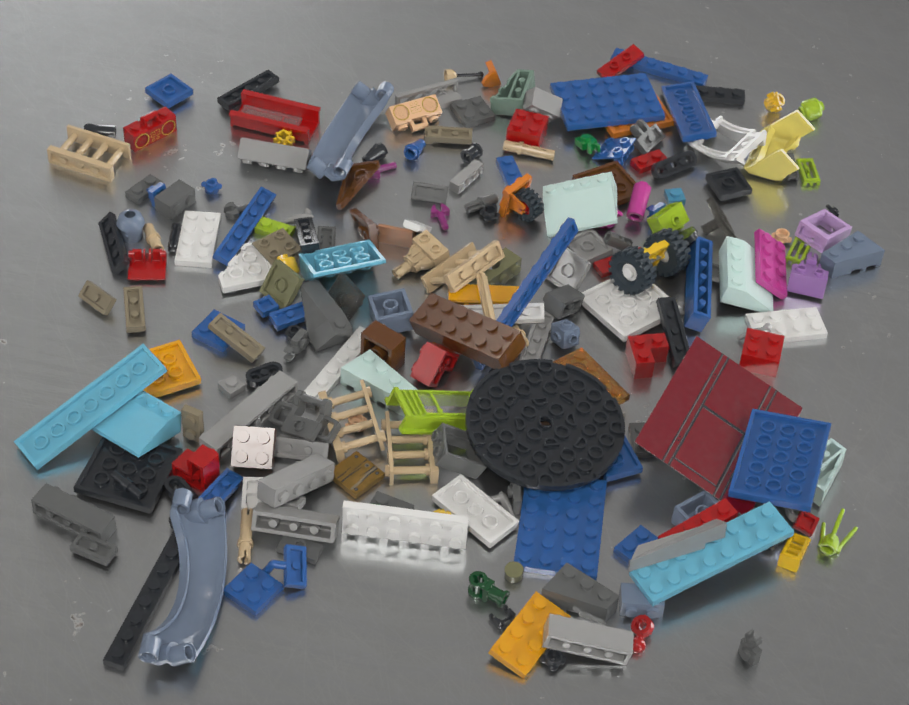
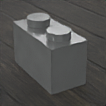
(175, 199)
(563, 301)

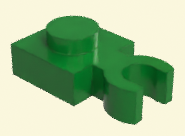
(588, 143)

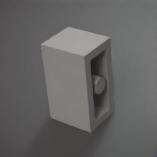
(543, 102)

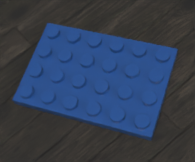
(607, 101)
(780, 460)
(561, 529)

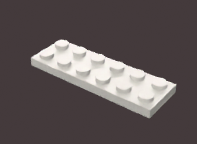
(404, 524)

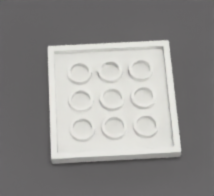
(621, 312)

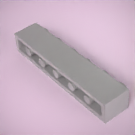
(251, 412)

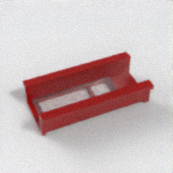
(273, 114)

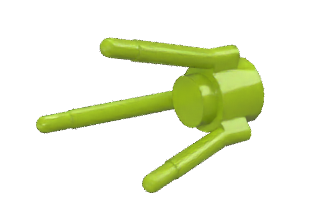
(830, 543)

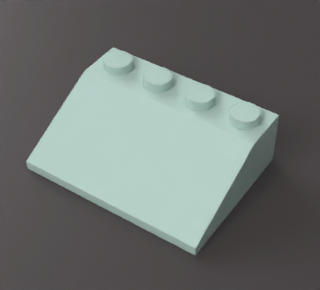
(586, 200)
(738, 277)

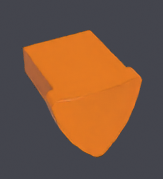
(492, 78)

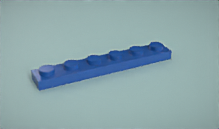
(667, 70)
(244, 226)

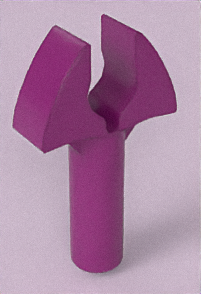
(385, 167)
(445, 211)

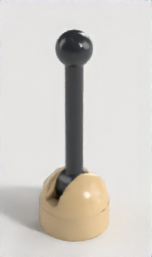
(451, 74)

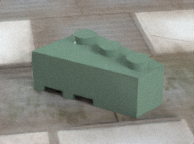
(513, 93)

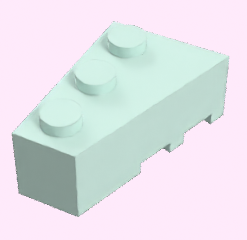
(831, 465)

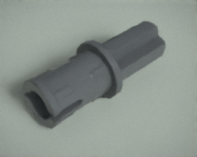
(481, 202)

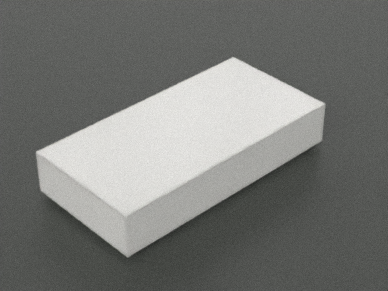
(416, 226)

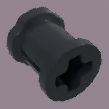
(471, 152)

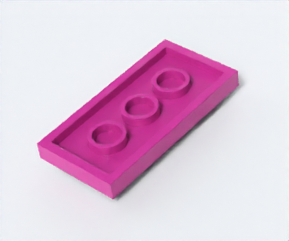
(770, 264)

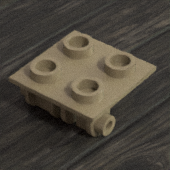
(277, 244)

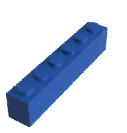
(698, 285)

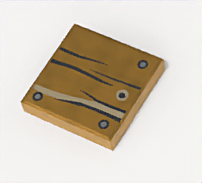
(357, 474)

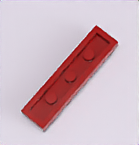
(721, 510)

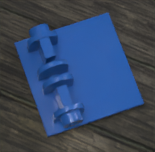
(616, 149)

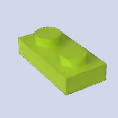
(267, 226)

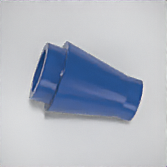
(413, 150)

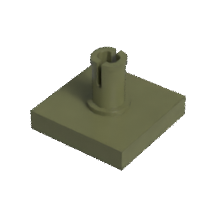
(281, 284)

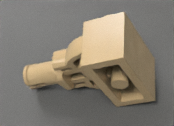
(423, 255)

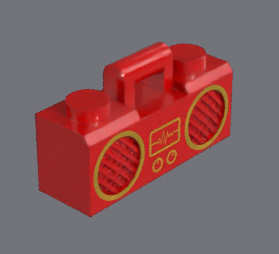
(150, 128)

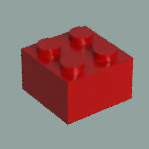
(527, 128)
(761, 352)

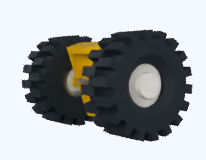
(636, 268)

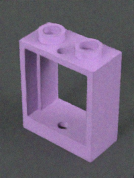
(808, 229)

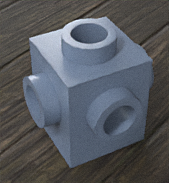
(565, 333)

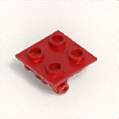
(147, 265)

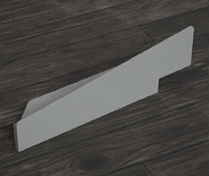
(677, 544)

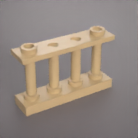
(84, 164)
(462, 267)
(342, 447)
(429, 469)

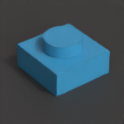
(674, 195)

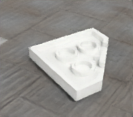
(244, 270)

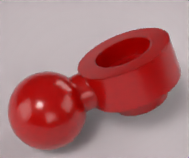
(637, 626)

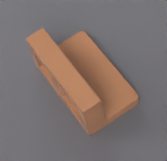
(395, 235)

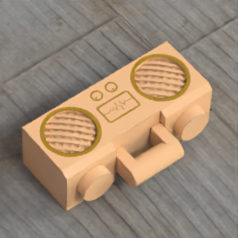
(414, 111)

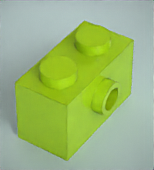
(670, 216)

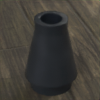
(377, 152)

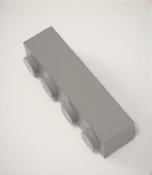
(466, 176)

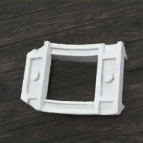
(747, 141)

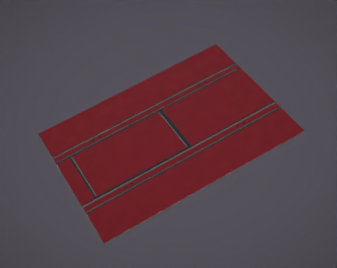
(705, 419)

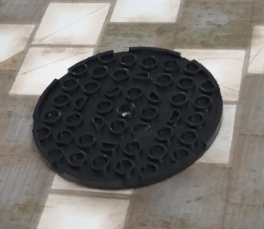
(568, 453)

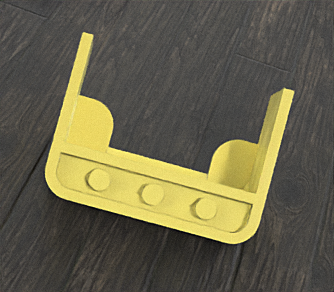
(772, 159)

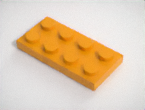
(523, 639)

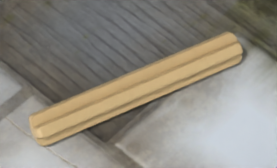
(485, 296)

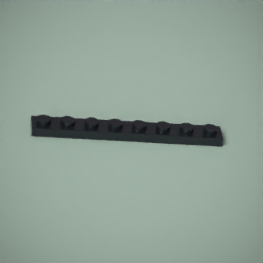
(144, 607)

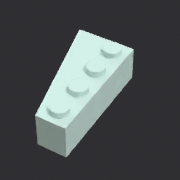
(376, 375)

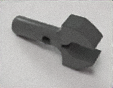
(232, 211)

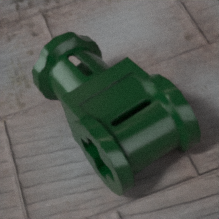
(486, 589)

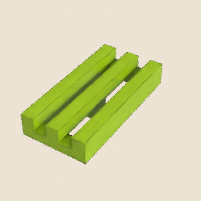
(816, 179)
(794, 260)

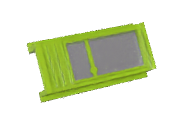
(429, 409)

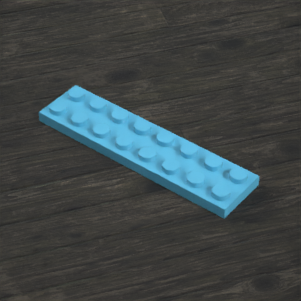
(90, 406)
(743, 539)

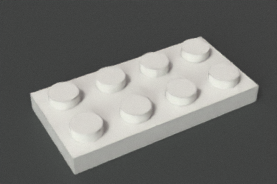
(198, 239)
(793, 323)
(486, 517)

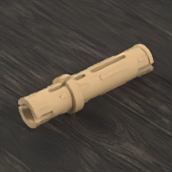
(524, 149)
(245, 541)

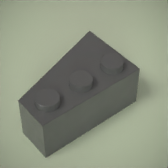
(581, 594)

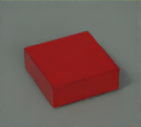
(806, 523)

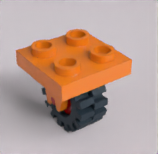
(521, 200)

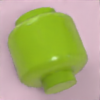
(811, 108)

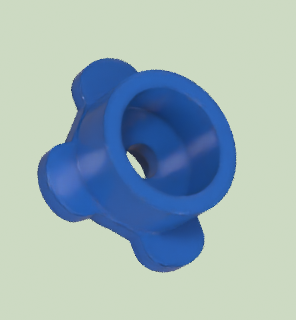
(211, 186)

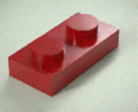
(644, 162)

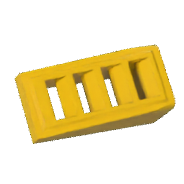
(793, 553)

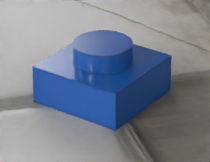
(265, 306)

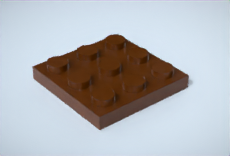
(623, 180)

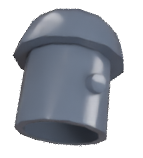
(131, 224)

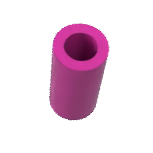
(638, 201)

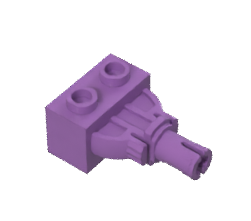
(808, 278)

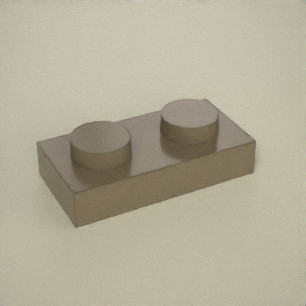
(97, 297)
(192, 422)

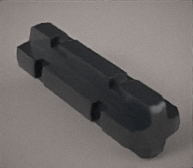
(174, 237)

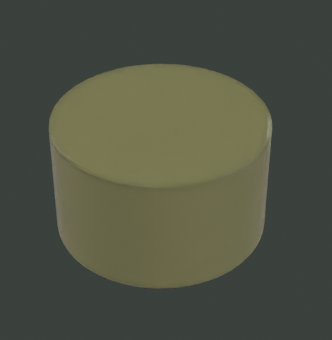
(513, 572)

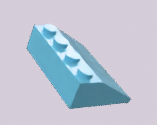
(340, 259)
(141, 424)

